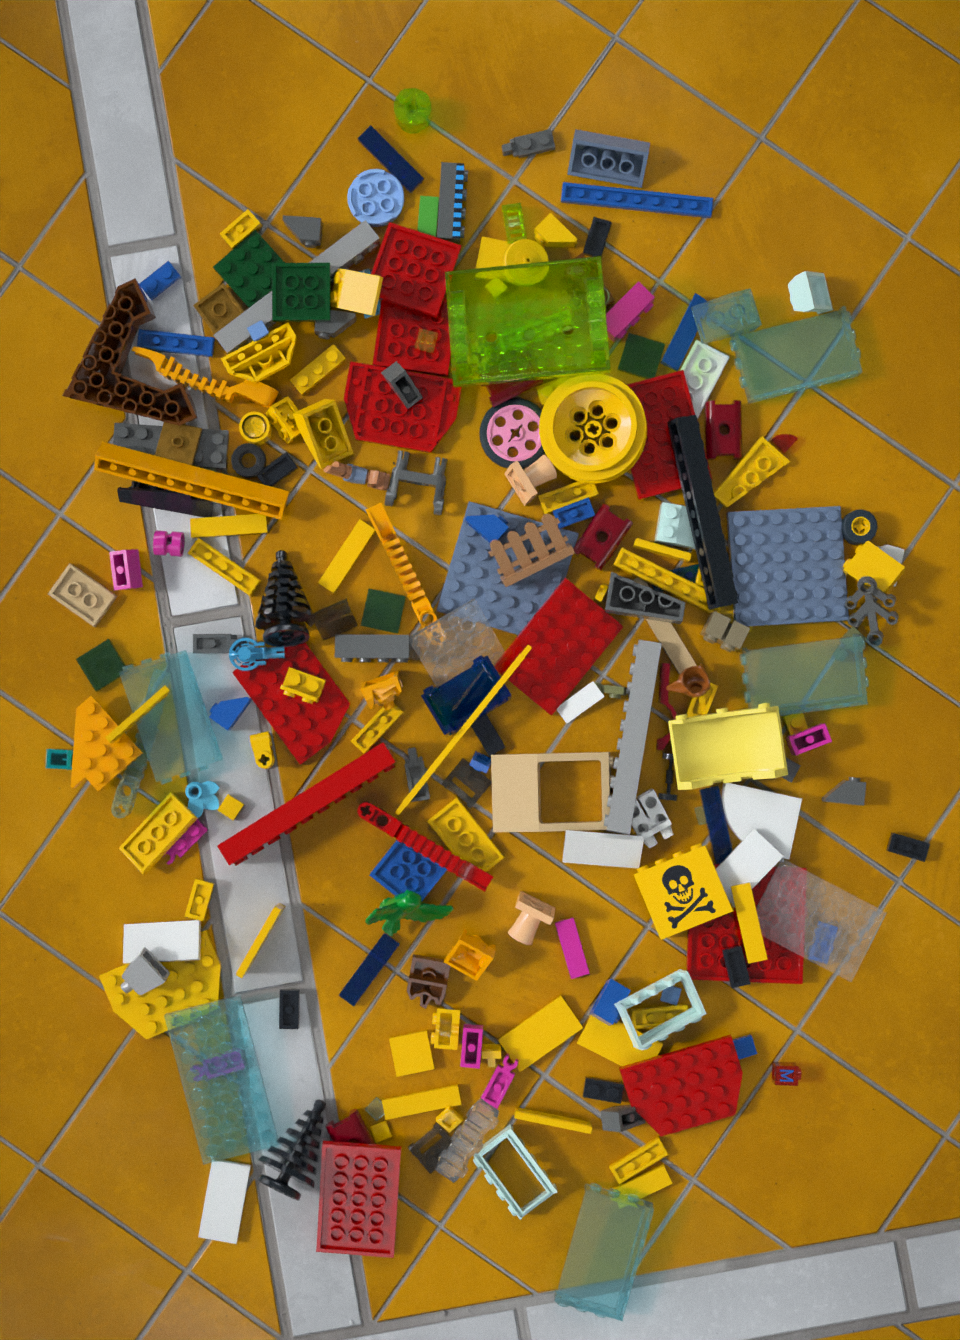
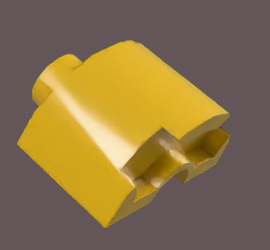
(446, 1029)

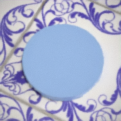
(375, 197)

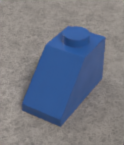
(488, 526)
(229, 711)

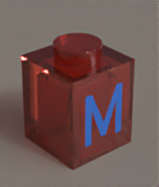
(786, 1073)

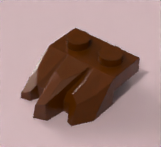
(428, 979)

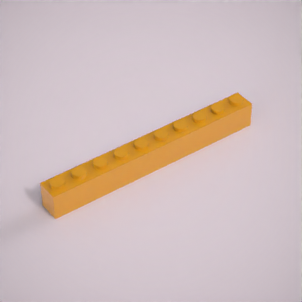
(191, 480)

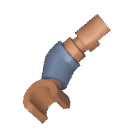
(359, 475)

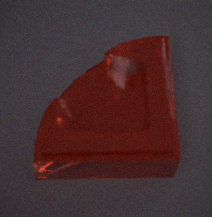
(784, 441)

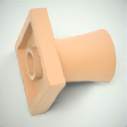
(526, 480)
(528, 921)

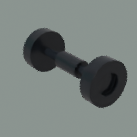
(669, 779)

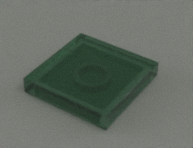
(641, 356)
(383, 611)
(101, 665)

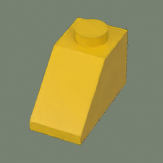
(554, 233)

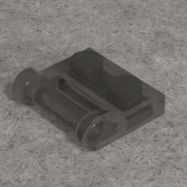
(471, 778)
(431, 1155)

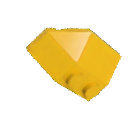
(263, 356)

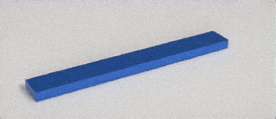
(636, 200)

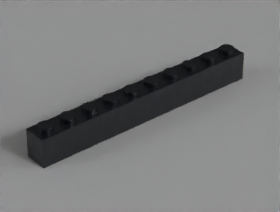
(702, 512)

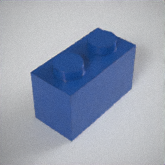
(604, 1006)

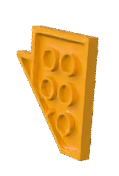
(92, 753)

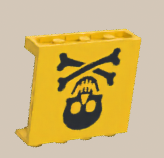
(683, 891)

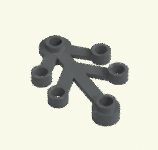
(871, 608)

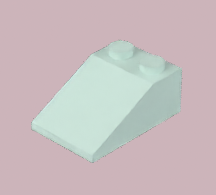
(674, 526)

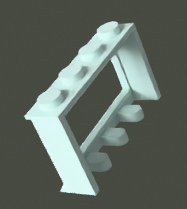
(673, 1025)
(529, 1159)

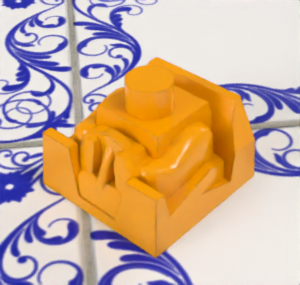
(382, 690)
(470, 955)

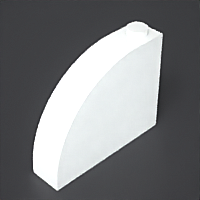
(767, 812)

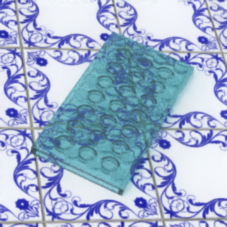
(221, 1079)

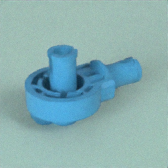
(251, 654)

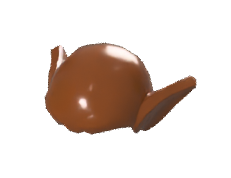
(692, 682)

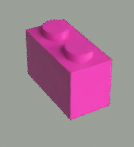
(126, 569)
(808, 739)
(471, 1046)

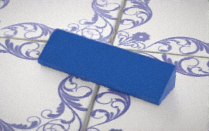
(683, 337)

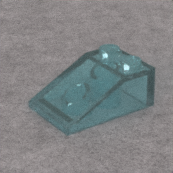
(726, 316)

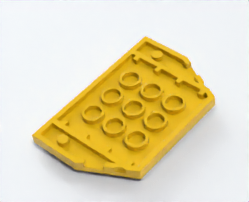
(186, 986)

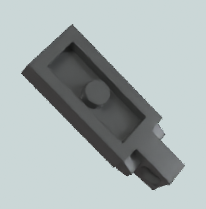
(529, 144)
(214, 643)
(414, 771)

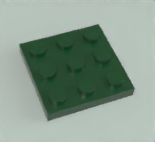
(249, 268)
(301, 292)

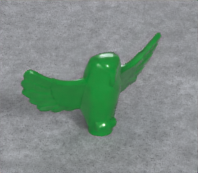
(407, 907)

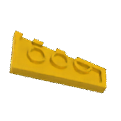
(754, 468)

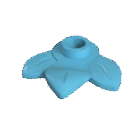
(204, 799)

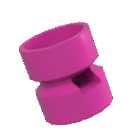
(162, 544)

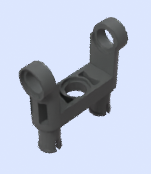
(434, 480)

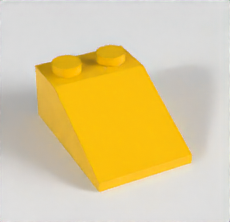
(356, 291)
(323, 432)

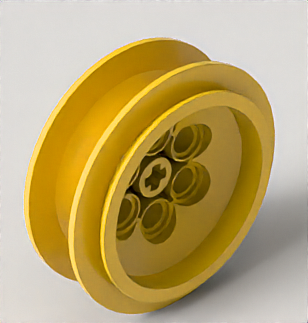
(583, 395)

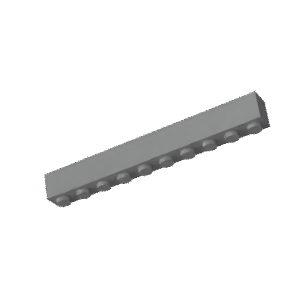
(340, 255)
(633, 738)

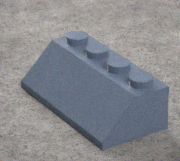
(608, 158)

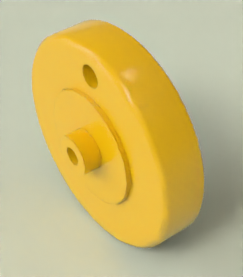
(525, 252)

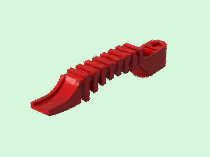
(427, 847)

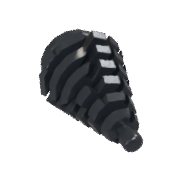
(284, 607)
(297, 1150)

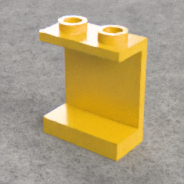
(876, 564)

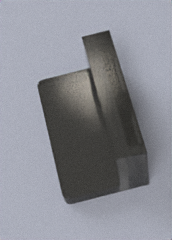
(335, 619)

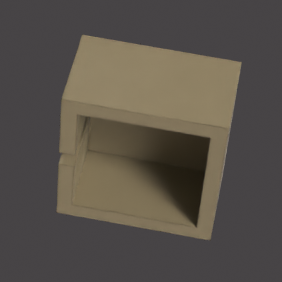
(721, 631)

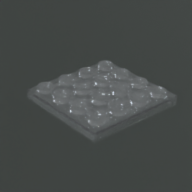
(455, 641)

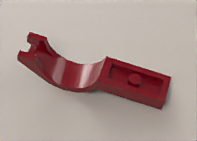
(663, 699)

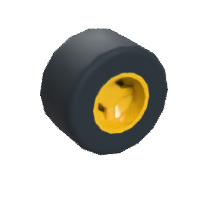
(865, 527)

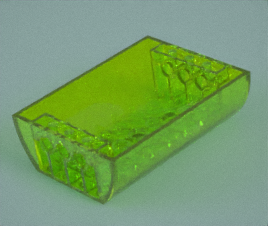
(521, 299)

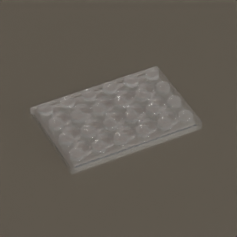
(817, 920)

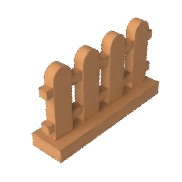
(544, 558)

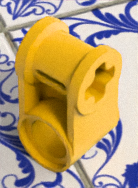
(262, 745)

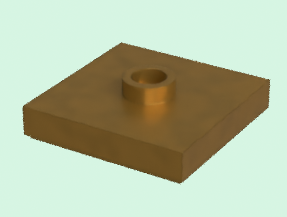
(218, 308)
(179, 443)

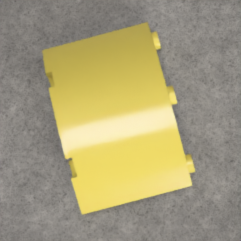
(728, 746)

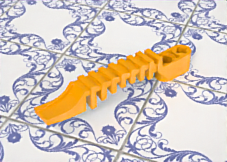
(255, 392)
(400, 562)

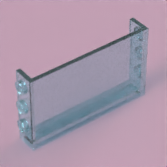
(797, 355)
(807, 675)
(178, 728)
(604, 1252)

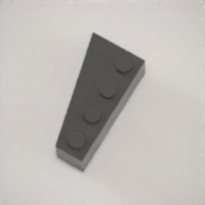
(640, 601)

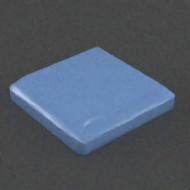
(257, 330)
(671, 995)

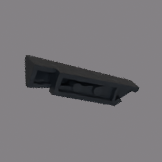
(164, 499)

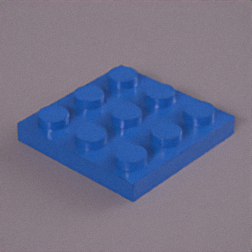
(407, 870)

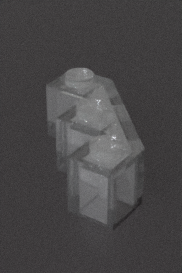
(467, 1140)

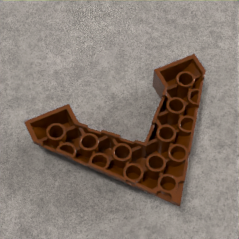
(99, 373)

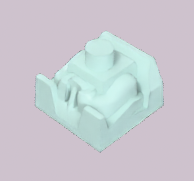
(810, 293)

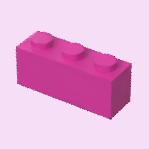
(627, 311)

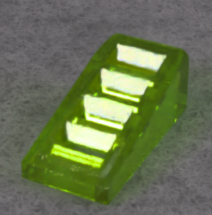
(516, 207)

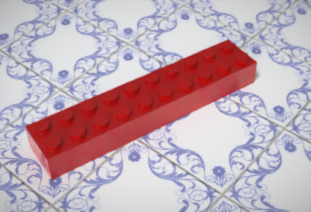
(307, 803)

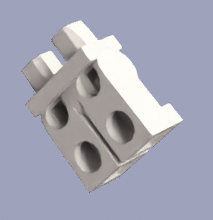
(653, 821)

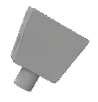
(144, 973)

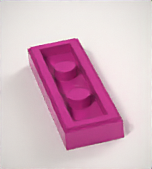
(572, 948)

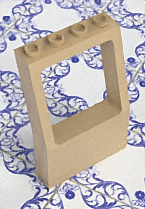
(518, 791)

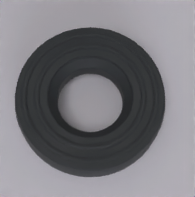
(244, 449)

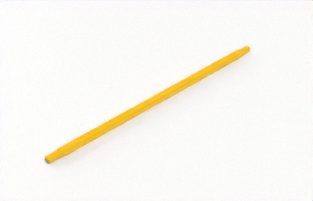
(463, 730)

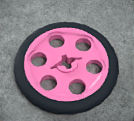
(489, 430)

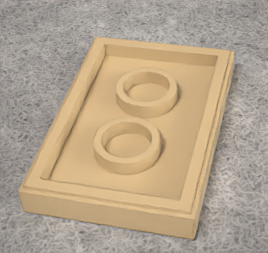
(82, 595)

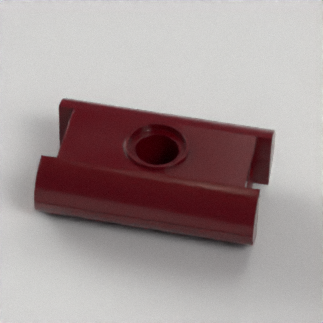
(505, 391)
(730, 417)
(606, 523)
(350, 1129)

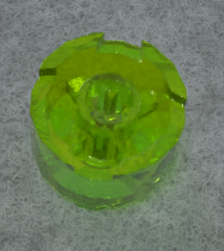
(414, 100)

